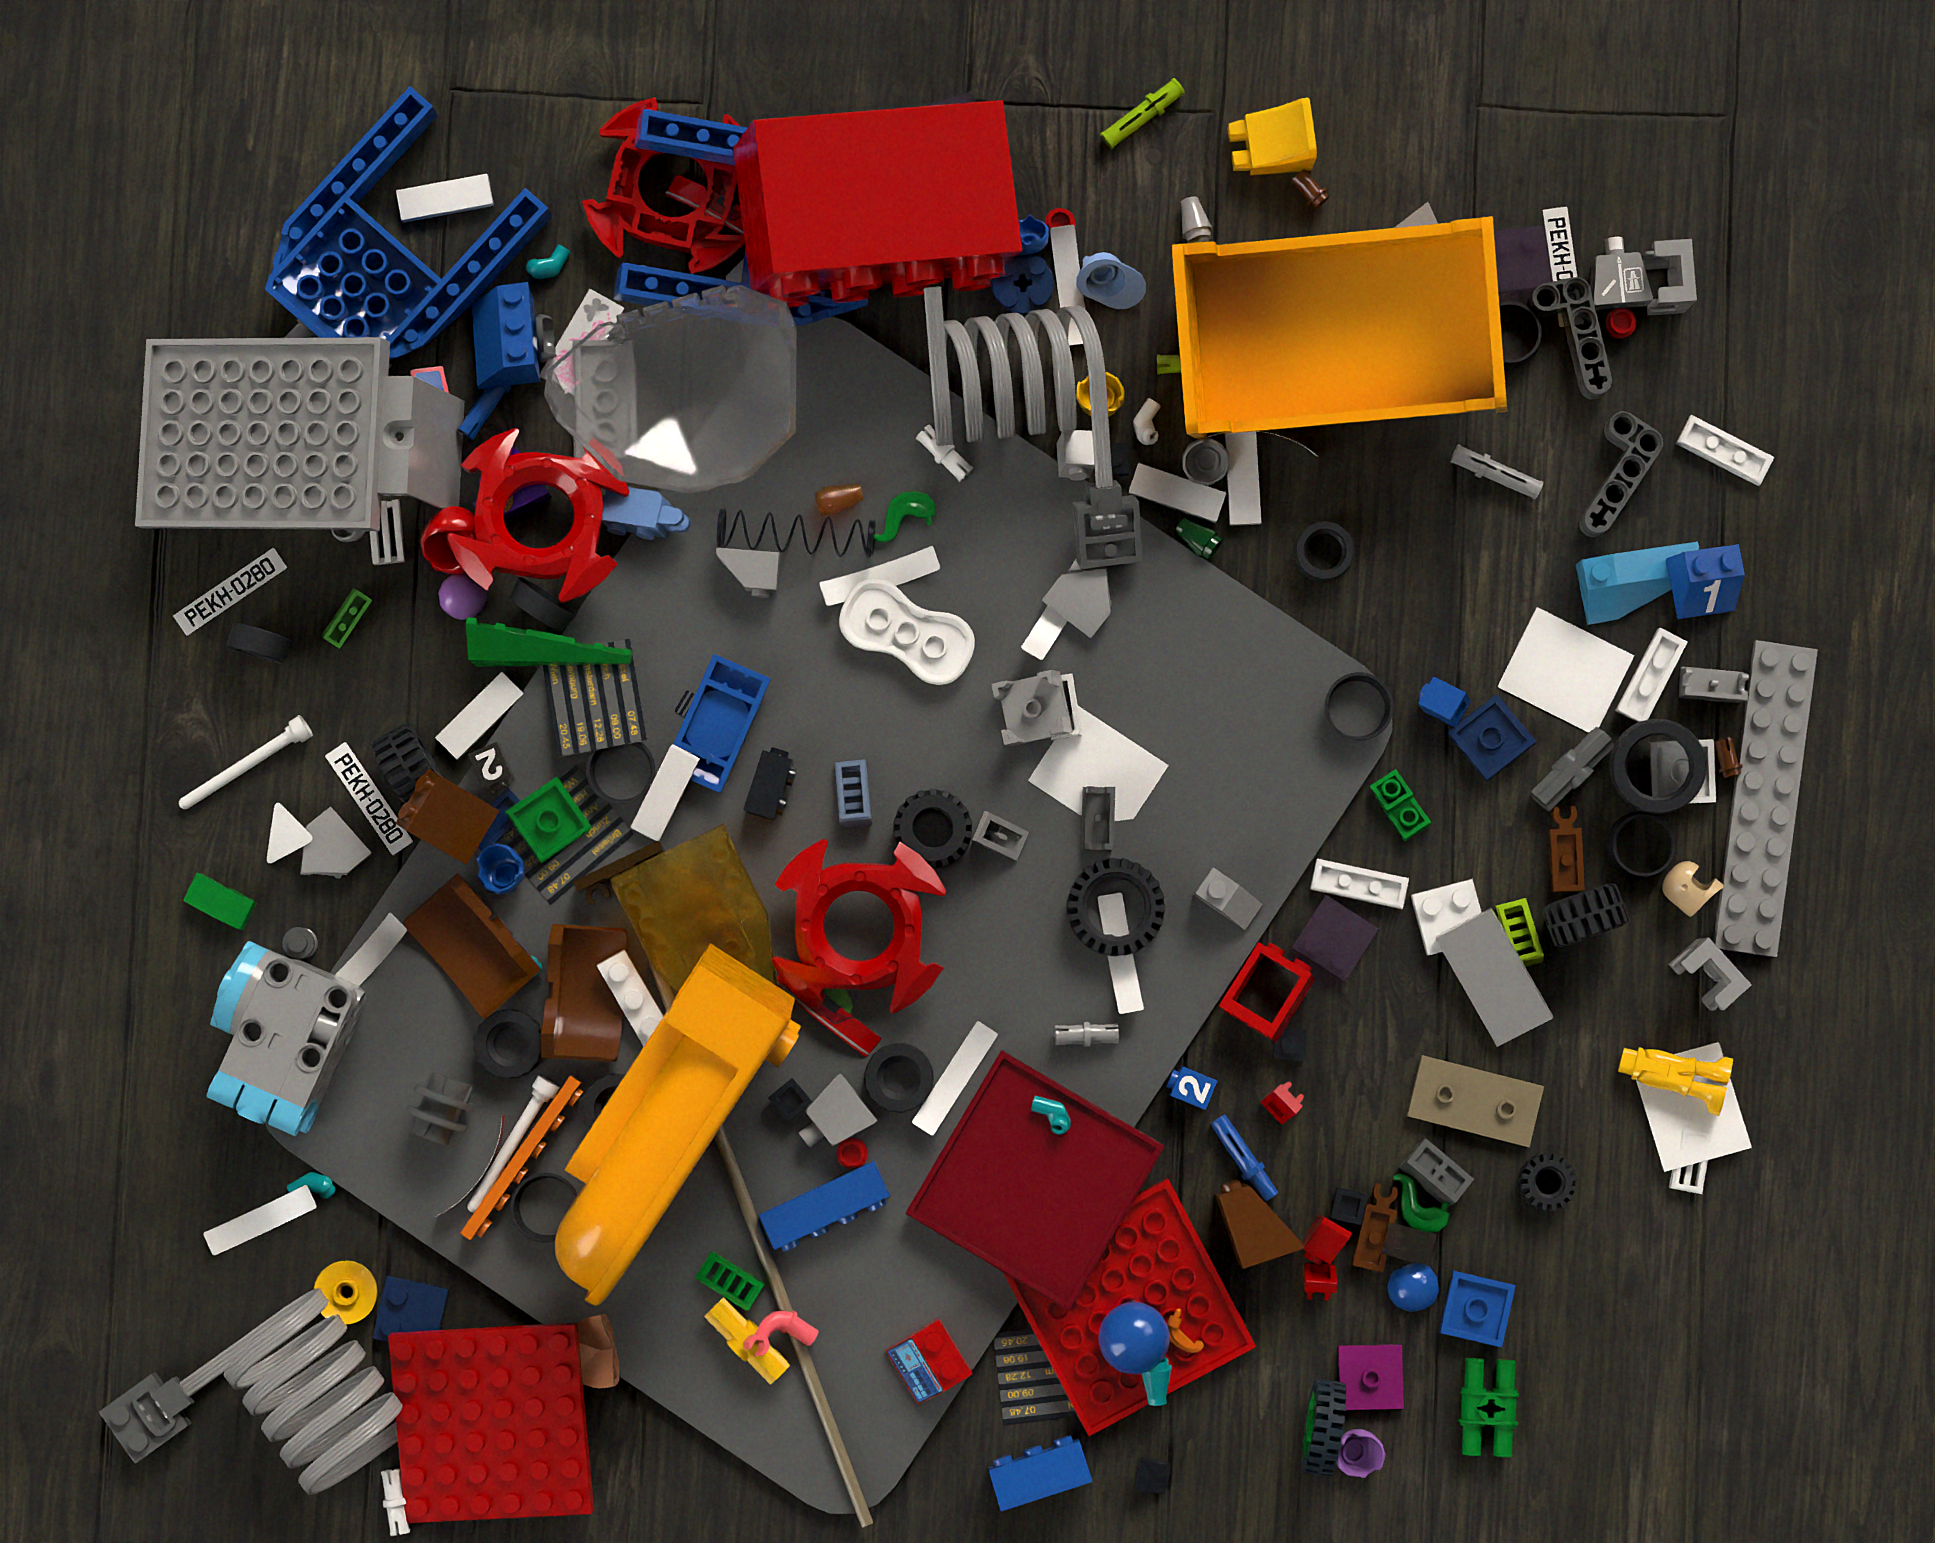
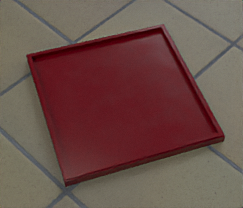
(1033, 1197)

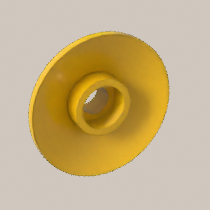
(361, 1281)

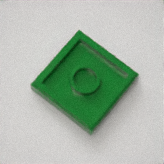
(548, 819)

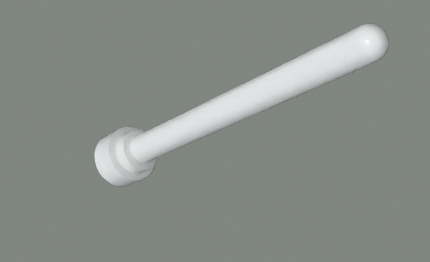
(296, 731)
(542, 1092)

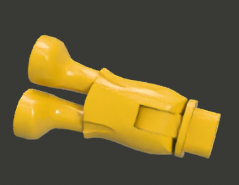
(1677, 1073)

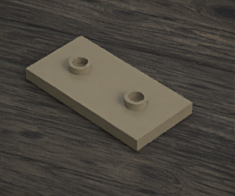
(1475, 1101)

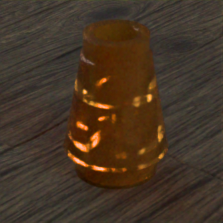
(837, 498)

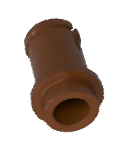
(1310, 189)
(1727, 758)

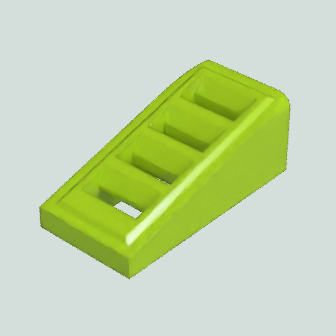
(1516, 906)

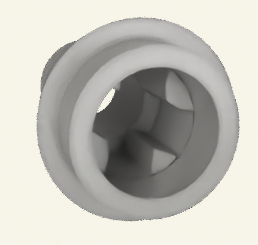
(1194, 221)

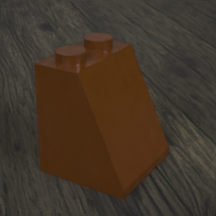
(446, 816)
(1252, 1226)

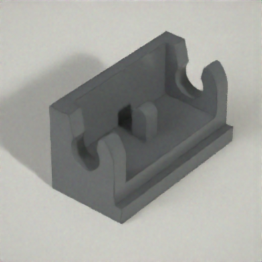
(1098, 818)
(1436, 1172)

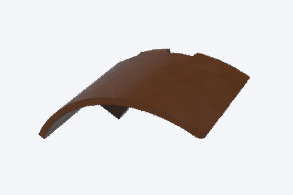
(471, 946)
(581, 1011)

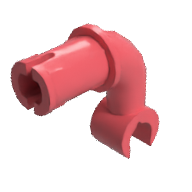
(784, 1322)

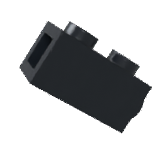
(769, 783)

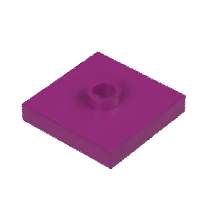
(1371, 1376)

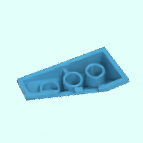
(1625, 581)

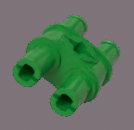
(1502, 1418)

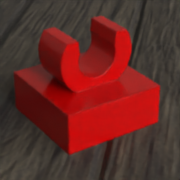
(1282, 1103)
(1319, 1279)

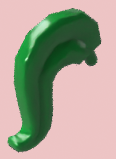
(905, 504)
(1419, 1217)

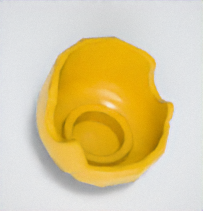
(1115, 394)

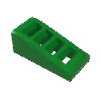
(723, 1290)

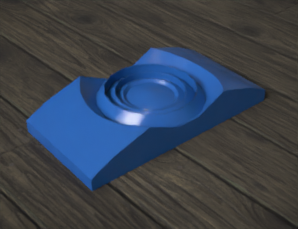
(721, 719)

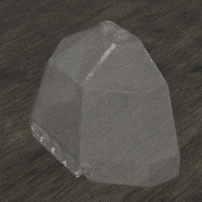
(684, 390)

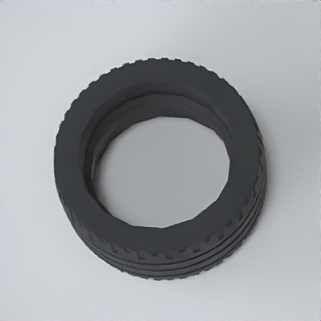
(1675, 800)

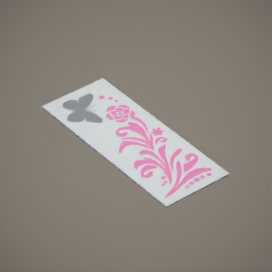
(593, 311)

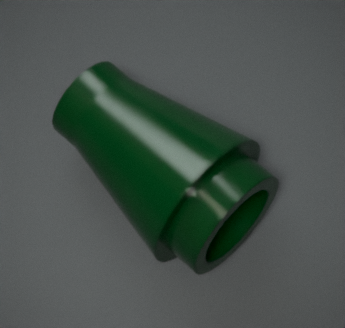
(1199, 538)

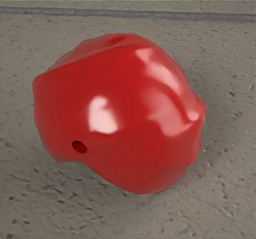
(435, 534)

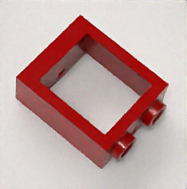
(1275, 1029)

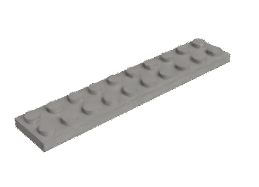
(1765, 798)

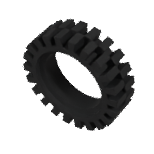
(1142, 880)

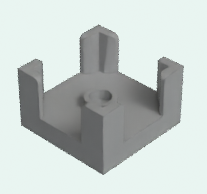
(1678, 258)
(1033, 708)
(1718, 967)

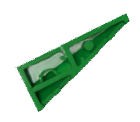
(520, 647)

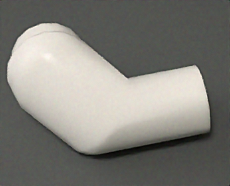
(1143, 422)

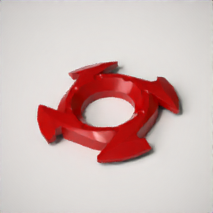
(628, 212)
(497, 550)
(823, 965)

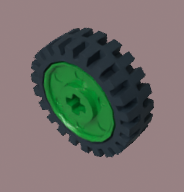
(1323, 1427)

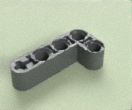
(1577, 338)
(1617, 479)

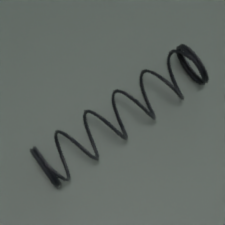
(721, 532)

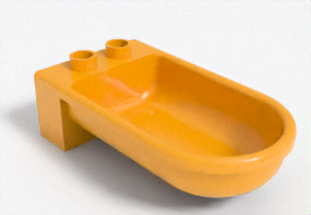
(668, 1114)

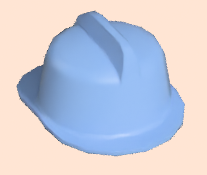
(1110, 281)

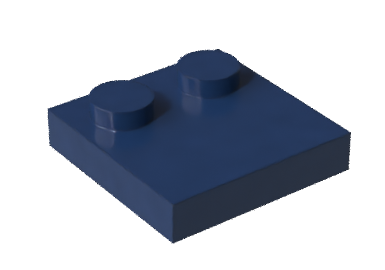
(1491, 737)
(409, 1307)

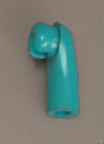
(1055, 1112)

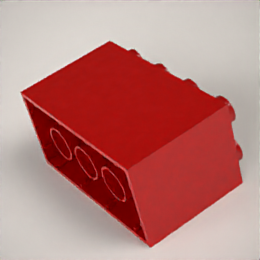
(877, 201)

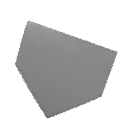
(1082, 598)
(334, 847)

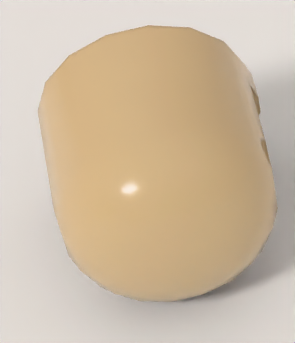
(1685, 890)

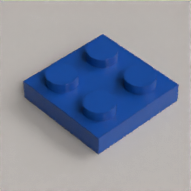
(1477, 1308)

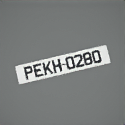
(1561, 251)
(230, 591)
(368, 798)

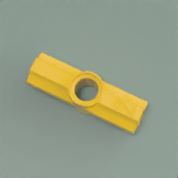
(735, 1329)

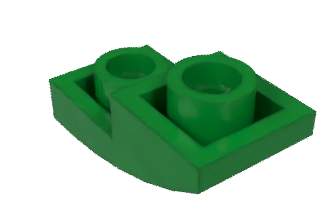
(1400, 805)
(219, 901)

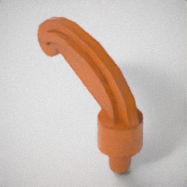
(1179, 1337)

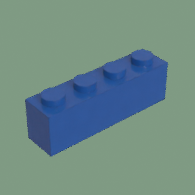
(824, 1205)

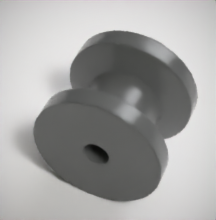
(300, 943)

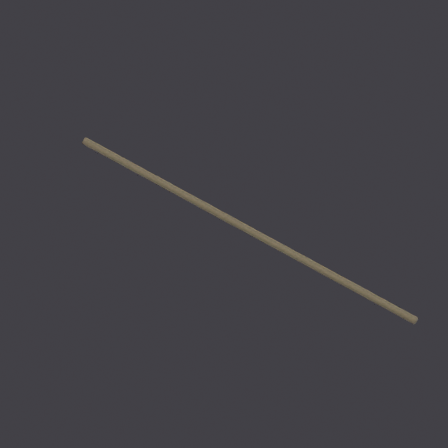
(782, 1301)

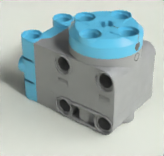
(287, 1036)

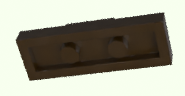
(595, 879)

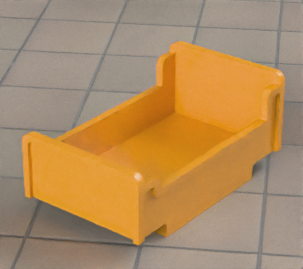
(1339, 328)

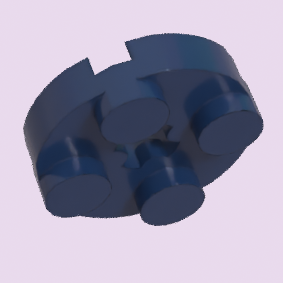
(1036, 295)

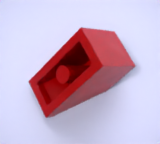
(1324, 1240)

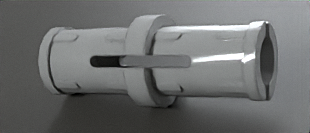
(1086, 1034)

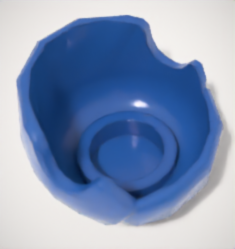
(1033, 235)
(500, 869)
(1413, 1287)

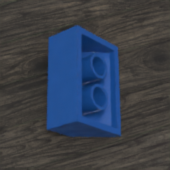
(505, 337)
(1039, 1473)

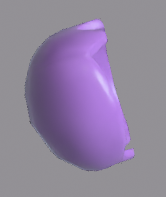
(461, 597)
(1360, 1453)

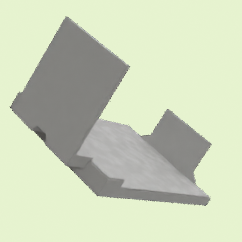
(289, 435)

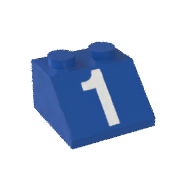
(1706, 580)

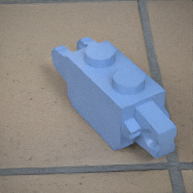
(642, 513)

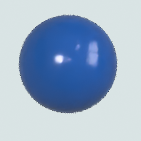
(1134, 1338)

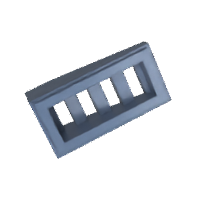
(857, 819)

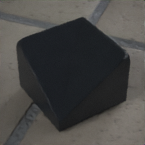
(1152, 1475)

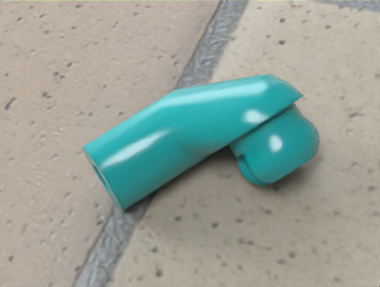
(550, 266)
(316, 1183)

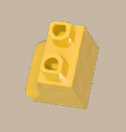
(1275, 140)

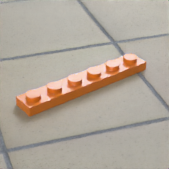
(516, 1170)

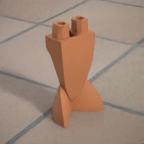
(598, 1352)

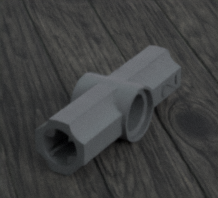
(1572, 769)

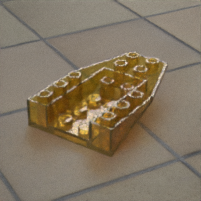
(696, 899)

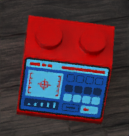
(929, 1361)

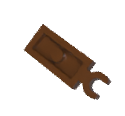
(1566, 854)
(1373, 1231)

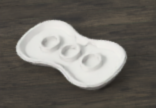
(886, 621)

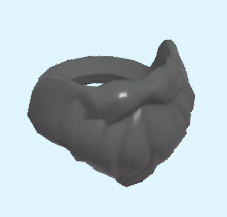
(545, 338)

